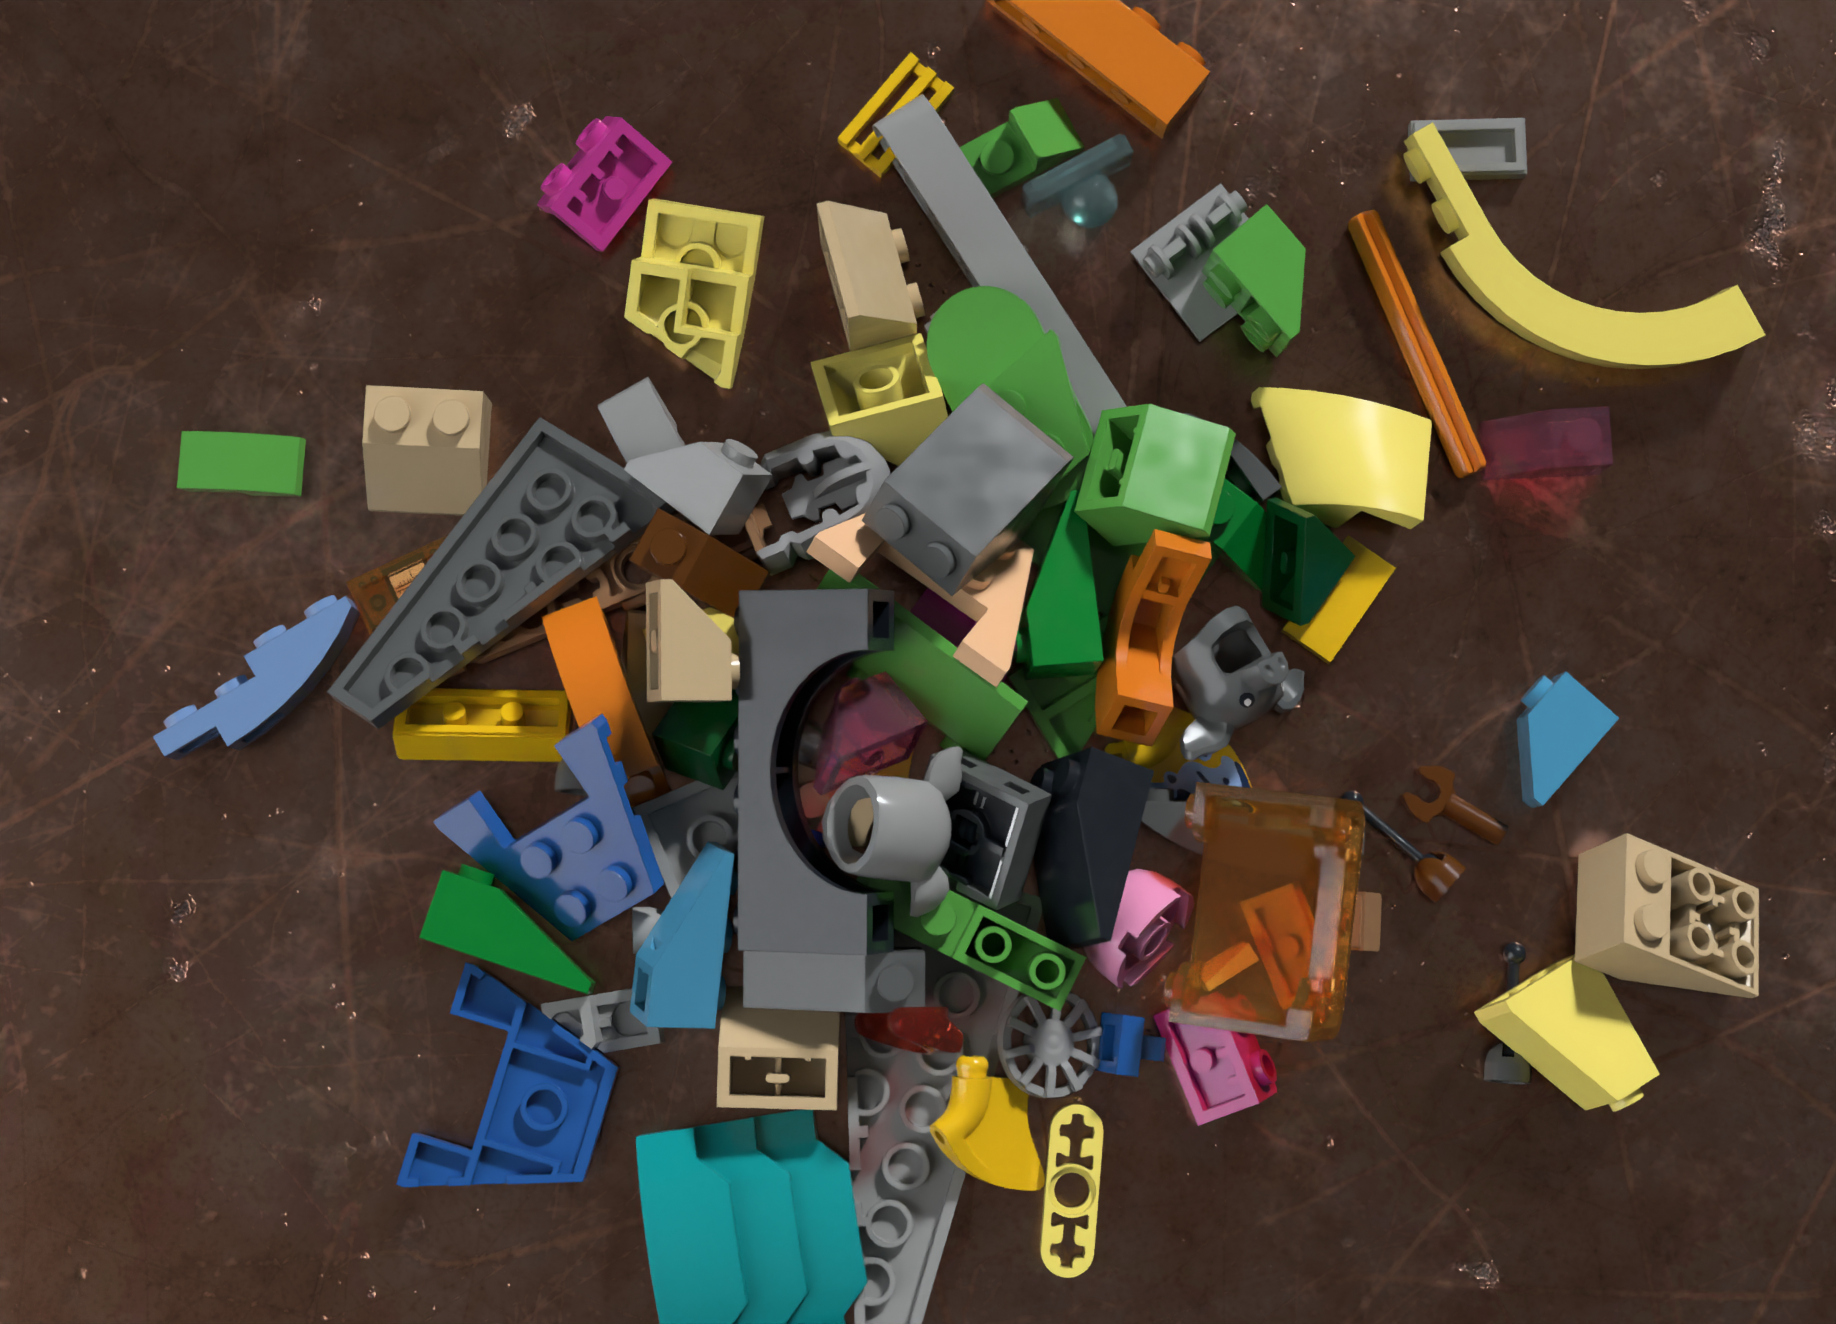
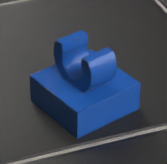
(1124, 1044)

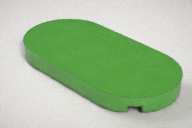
(980, 337)

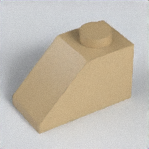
(685, 649)

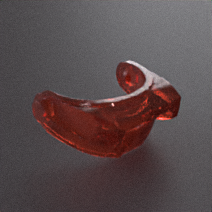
(912, 1029)

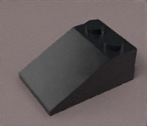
(1087, 842)

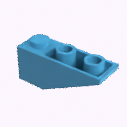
(682, 957)

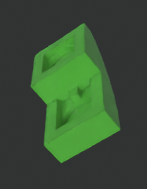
(241, 463)

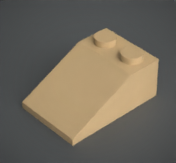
(868, 274)

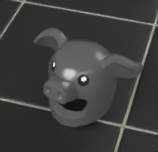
(1230, 681)

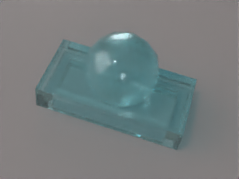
(1081, 184)

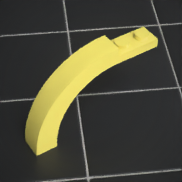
(1552, 318)

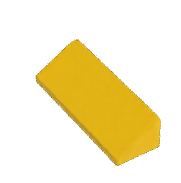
(484, 725)

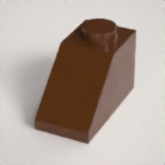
(696, 563)

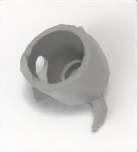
(908, 828)

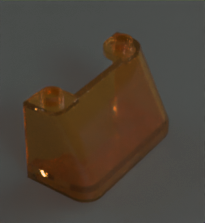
(1270, 912)

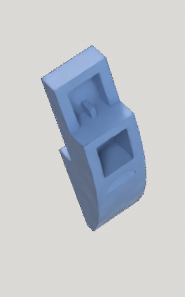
(285, 671)

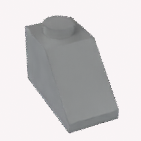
(705, 482)

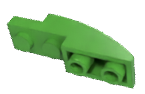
(988, 943)

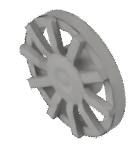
(1049, 1045)

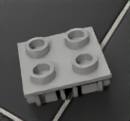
(1180, 250)

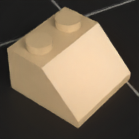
(425, 449)

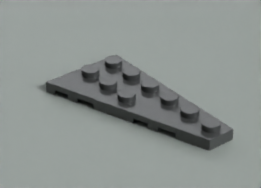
(519, 546)

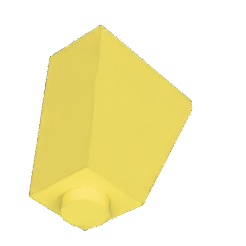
(1573, 1034)

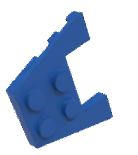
(579, 862)
(541, 1103)

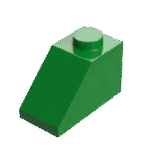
(1239, 534)

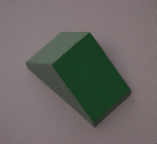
(1299, 562)

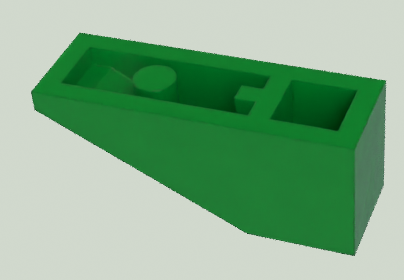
(1060, 618)
(493, 926)

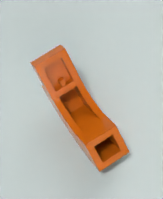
(1140, 637)
(597, 686)

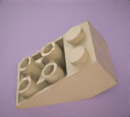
(1666, 920)

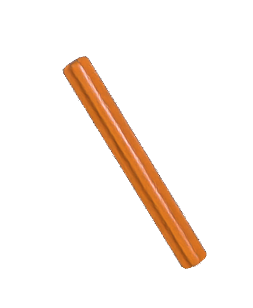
(1416, 344)

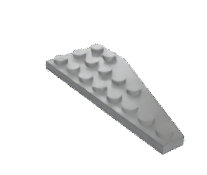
(898, 1172)

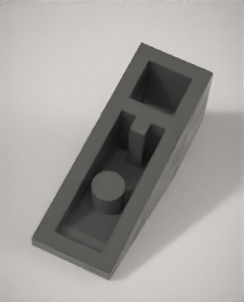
(834, 981)

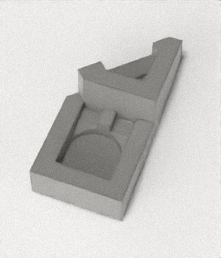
(604, 1021)

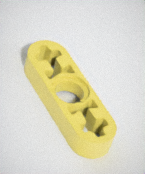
(1054, 1232)

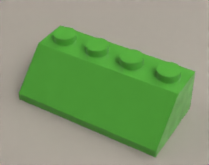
(944, 690)

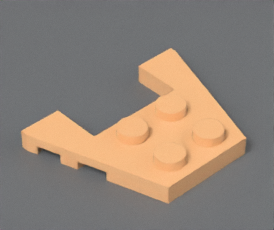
(990, 598)

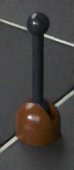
(1433, 871)

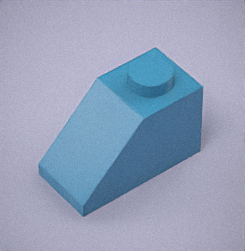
(1557, 734)

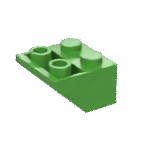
(1261, 278)
(1153, 473)

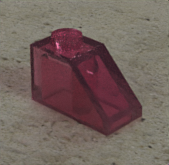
(1547, 444)
(866, 731)

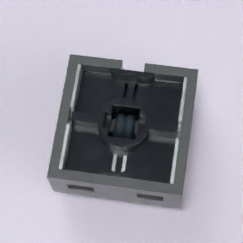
(992, 832)

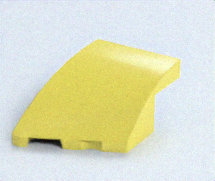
(696, 283)
(1346, 455)

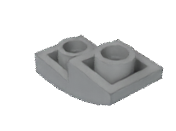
(640, 421)

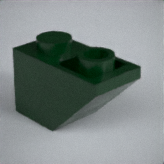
(699, 740)

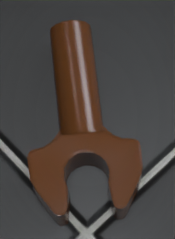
(1452, 806)

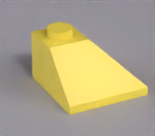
(882, 395)

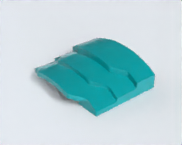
(749, 1223)

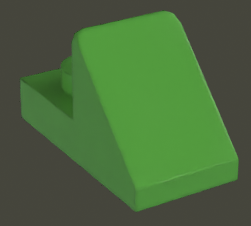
(1024, 146)

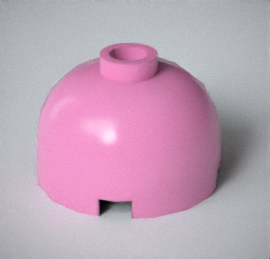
(1143, 923)

